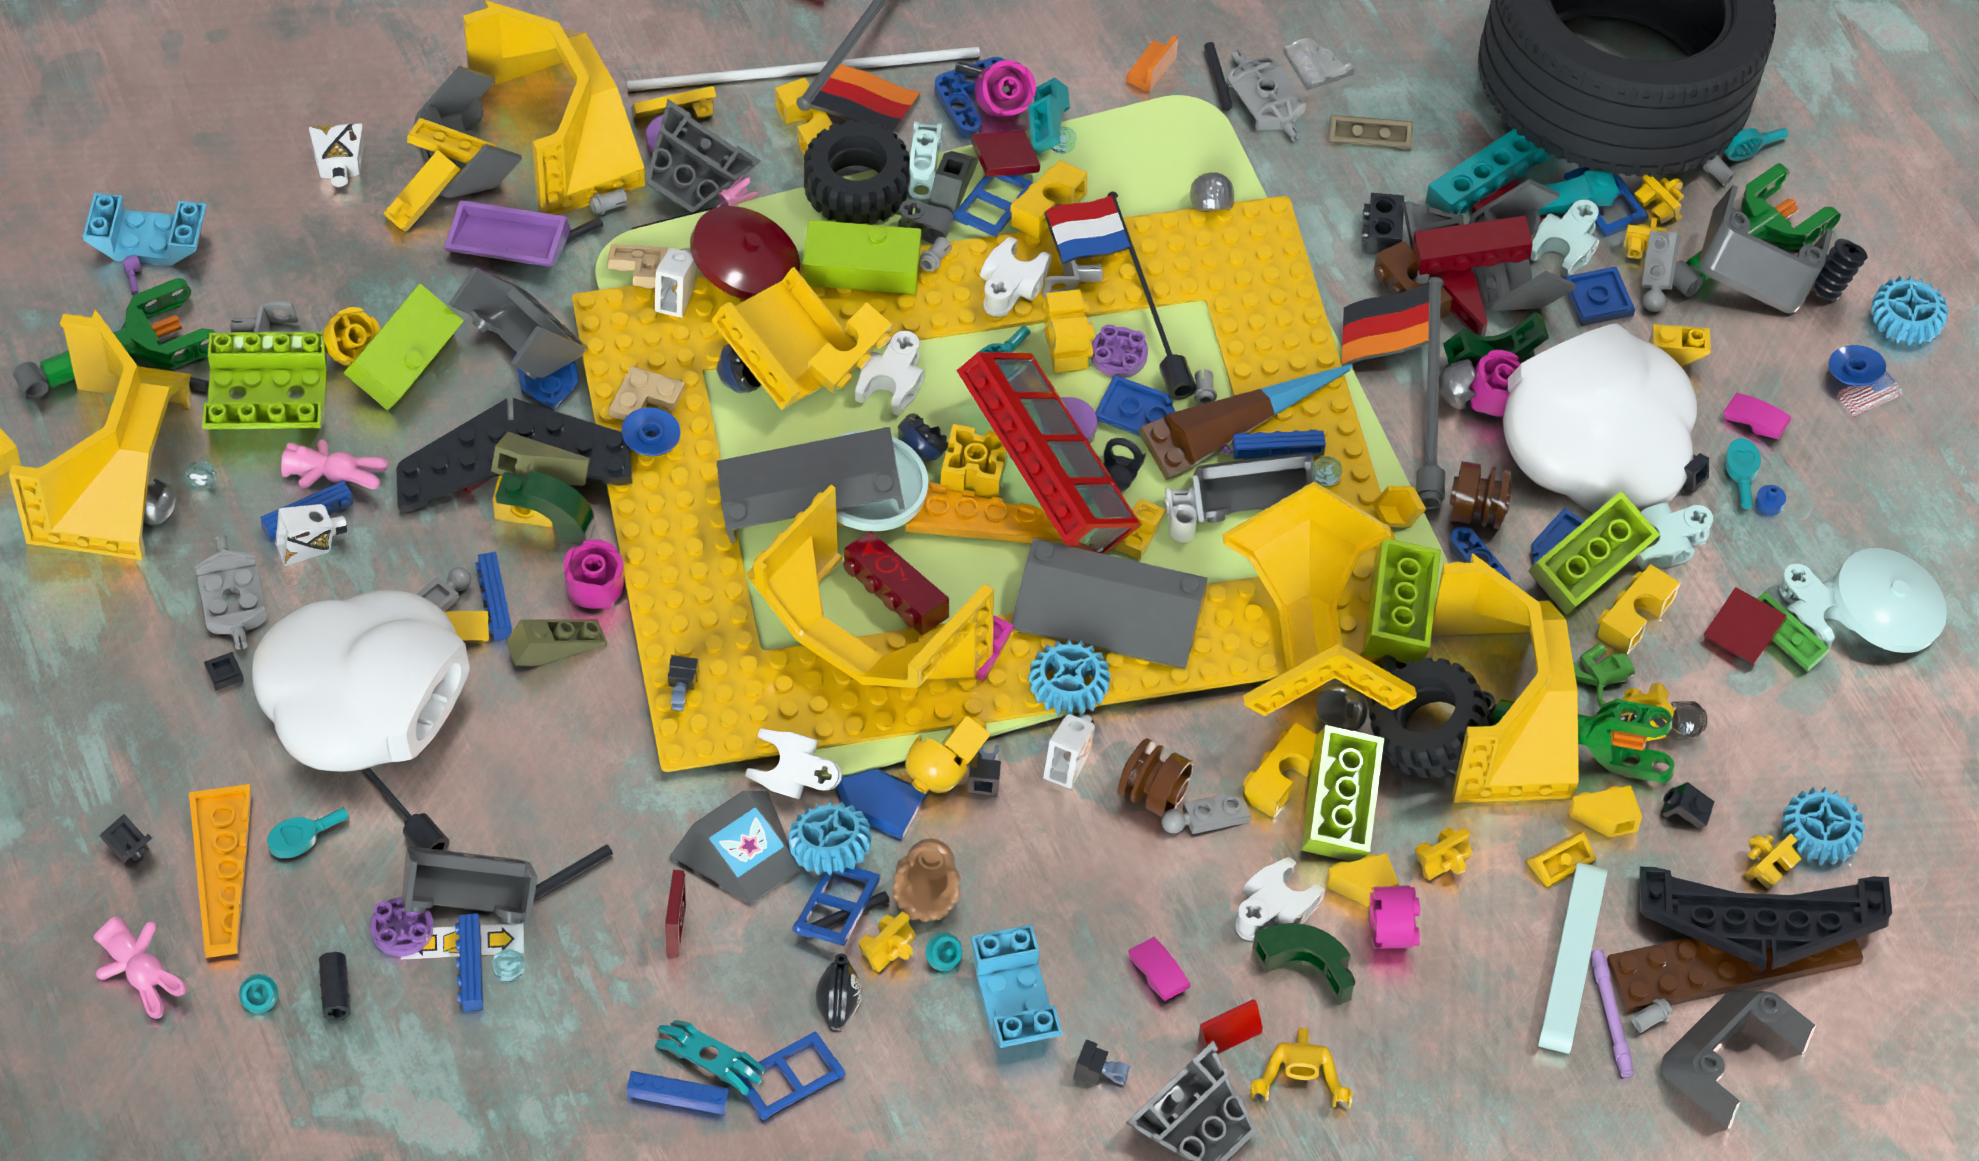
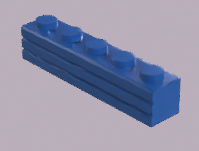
(1277, 444)
(333, 498)
(494, 595)
(469, 962)
(678, 1092)

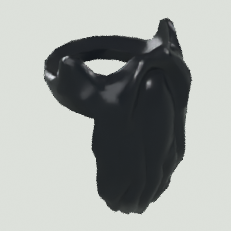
(1121, 468)

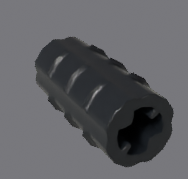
(334, 986)

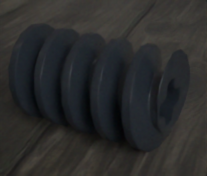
(1839, 268)

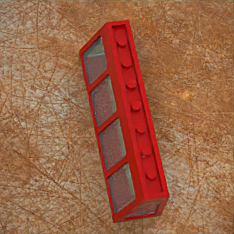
(1049, 450)

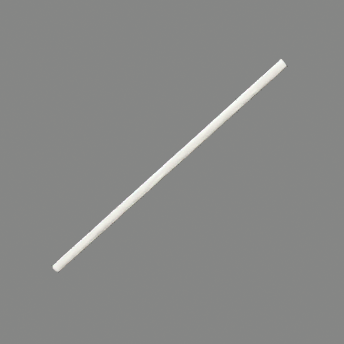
(800, 69)

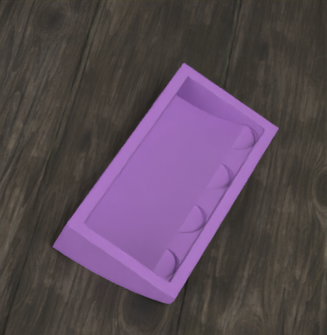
(507, 233)

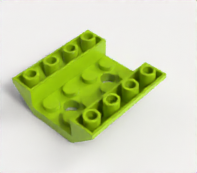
(267, 371)

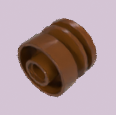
(1480, 495)
(1152, 776)

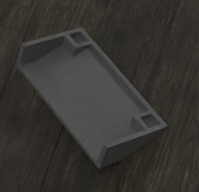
(785, 480)
(1109, 603)

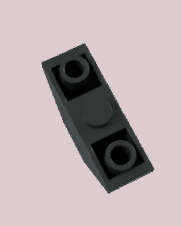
(952, 180)

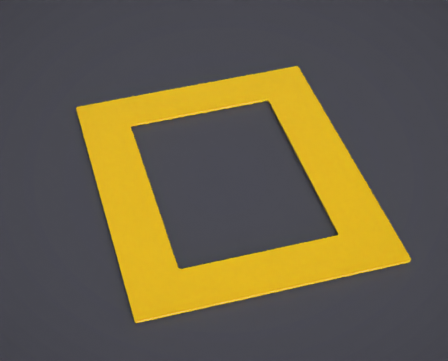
(691, 581)

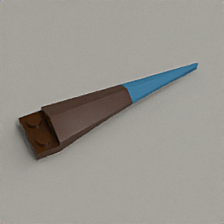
(1197, 433)

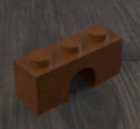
(1398, 267)

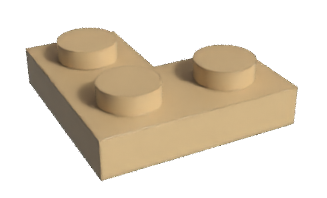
(641, 259)
(643, 388)

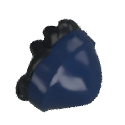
(735, 373)
(921, 438)

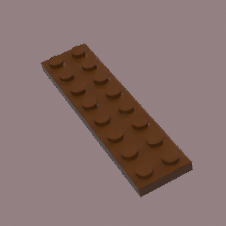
(1696, 970)

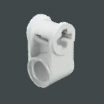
(1181, 513)

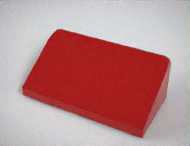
(1231, 1027)

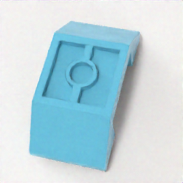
(149, 235)
(1013, 987)

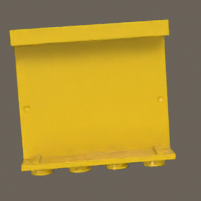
(780, 334)

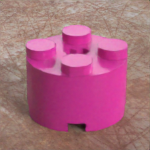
(1005, 104)
(1492, 382)
(594, 574)
(1393, 917)

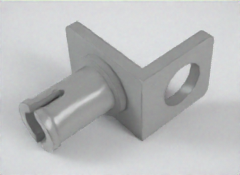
(1072, 275)
(265, 317)

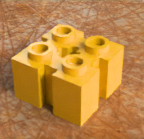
(1068, 331)
(974, 462)

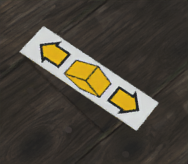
(493, 940)

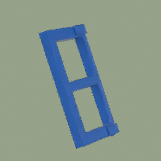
(966, 218)
(1636, 218)
(809, 930)
(799, 1090)

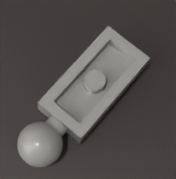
(1659, 267)
(445, 593)
(1208, 814)

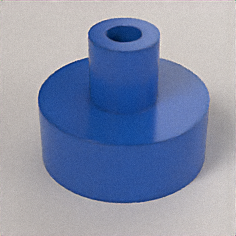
(1770, 499)

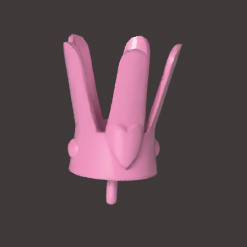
(735, 194)

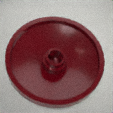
(742, 250)

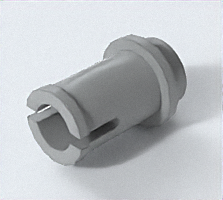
(1720, 170)
(608, 201)
(931, 259)
(1204, 388)
(1651, 1015)

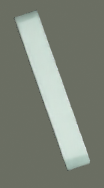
(1573, 958)

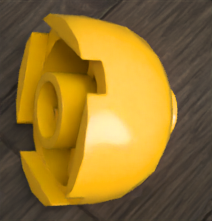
(348, 334)
(933, 767)

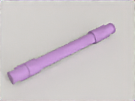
(1620, 1047)

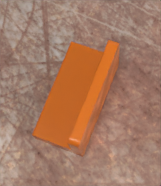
(1153, 64)

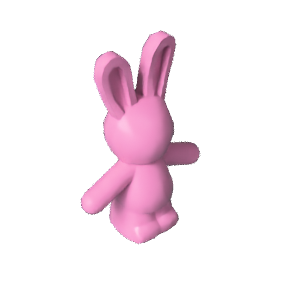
(335, 467)
(141, 968)

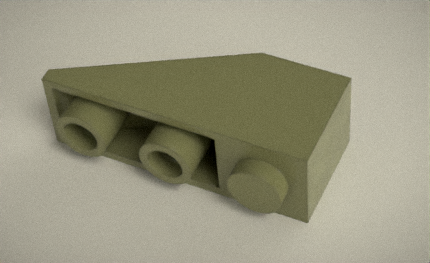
(521, 455)
(551, 640)

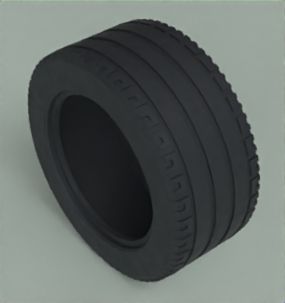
(1622, 110)

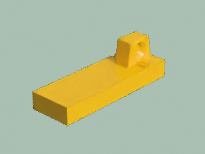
(700, 101)
(445, 140)
(421, 191)

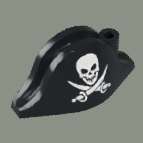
(839, 993)

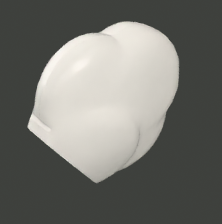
(1602, 419)
(360, 679)

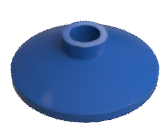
(1857, 365)
(651, 431)

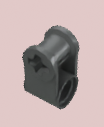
(931, 220)

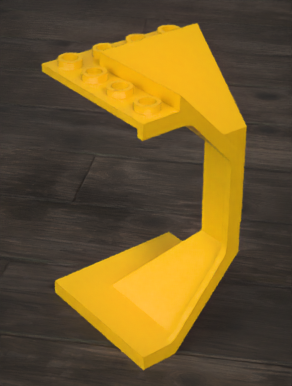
(594, 142)
(98, 488)
(1305, 558)
(790, 581)
(1536, 742)

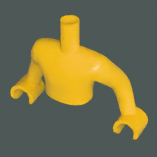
(1302, 1063)

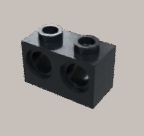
(1384, 222)

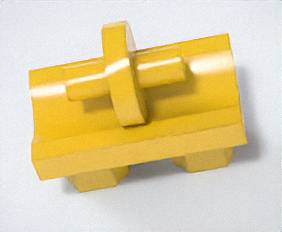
(1665, 193)
(1638, 238)
(1781, 852)
(1448, 854)
(891, 942)

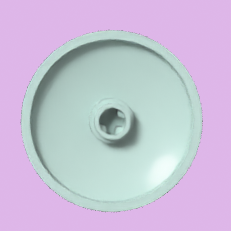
(886, 514)
(1890, 600)

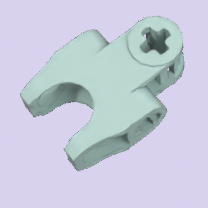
(924, 158)
(1569, 236)
(1677, 532)
(1811, 601)

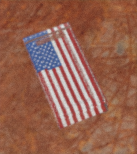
(1863, 398)

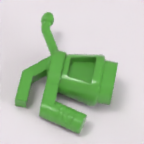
(1608, 671)

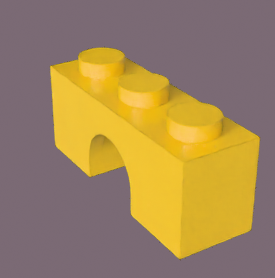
(786, 105)
(1057, 186)
(835, 367)
(1648, 592)
(1267, 786)

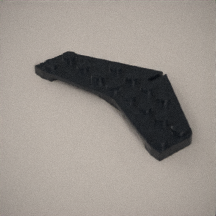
(467, 452)
(1752, 922)

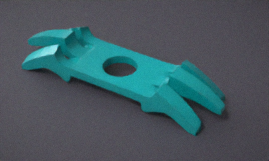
(723, 1065)

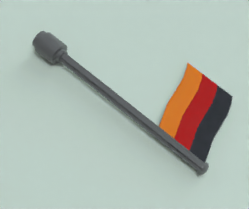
(855, 92)
(1393, 326)

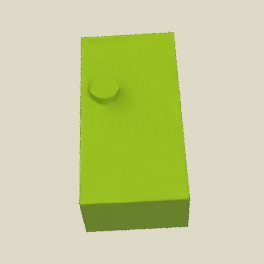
(862, 257)
(403, 347)
(1593, 552)
(1402, 601)
(1342, 794)

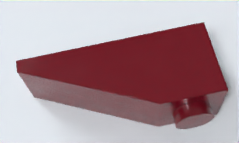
(1466, 299)

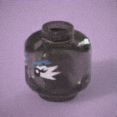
(1688, 720)

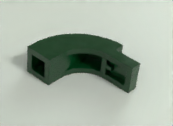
(1519, 341)
(553, 499)
(1308, 946)

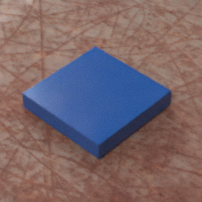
(1600, 296)

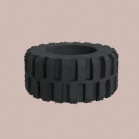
(856, 146)
(1439, 749)

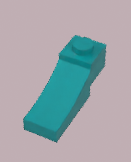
(1046, 114)
(1591, 186)

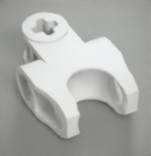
(1011, 278)
(893, 372)
(796, 766)
(1273, 902)

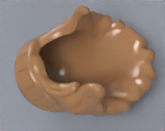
(927, 881)

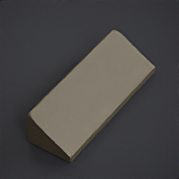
(1370, 131)

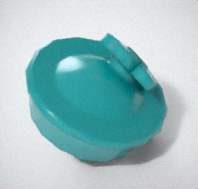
(944, 951)
(258, 993)

